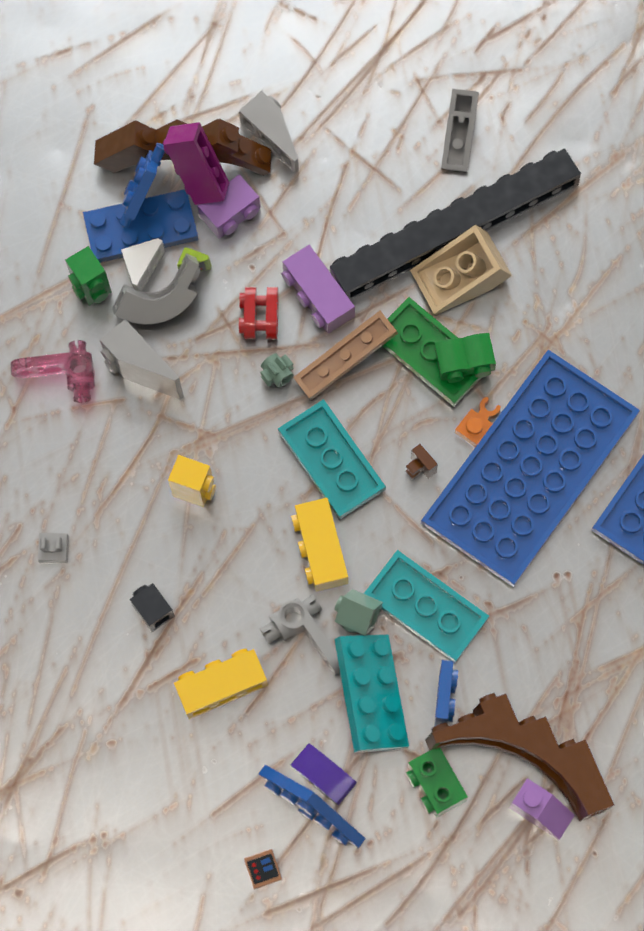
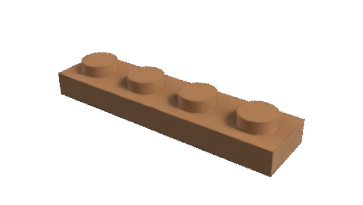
(345, 355)

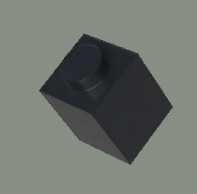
(151, 606)

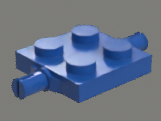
(139, 187)

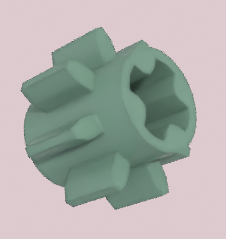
(277, 370)

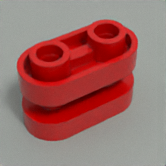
(249, 301)

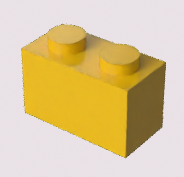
(191, 481)

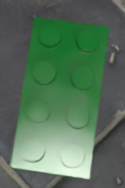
(416, 349)

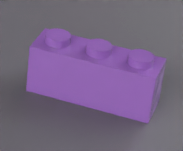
(317, 289)

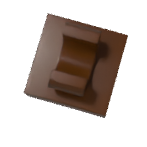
(421, 463)

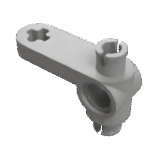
(281, 628)

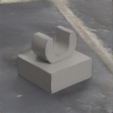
(53, 548)

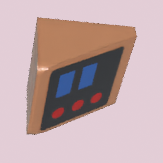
(262, 869)

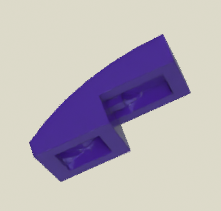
(323, 773)

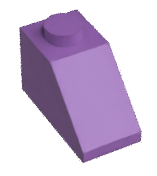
(542, 809)

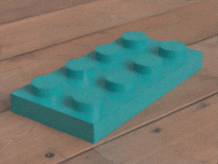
(331, 459)
(427, 606)
(371, 693)

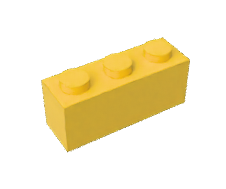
(320, 545)
(220, 682)

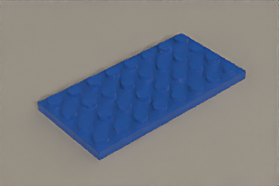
(530, 467)

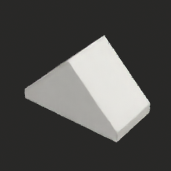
(142, 261)

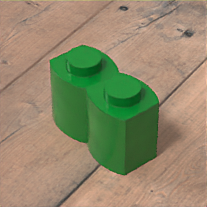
(465, 357)

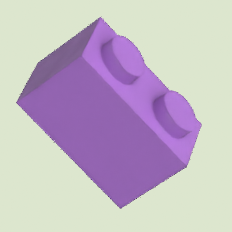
(239, 204)

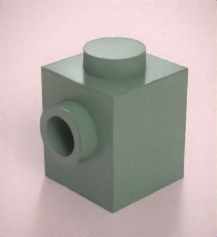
(357, 612)

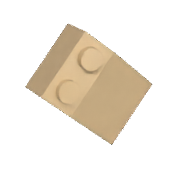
(461, 270)

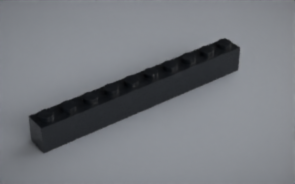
(486, 208)

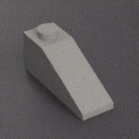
(266, 122)
(459, 129)

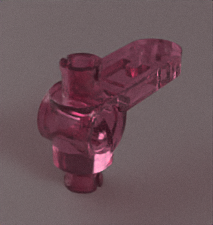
(60, 363)

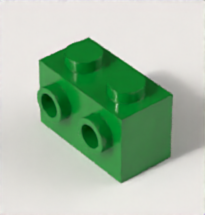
(88, 277)
(437, 782)

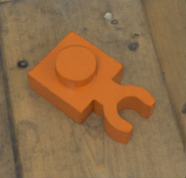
(476, 424)

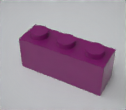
(196, 163)

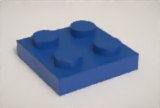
(447, 684)

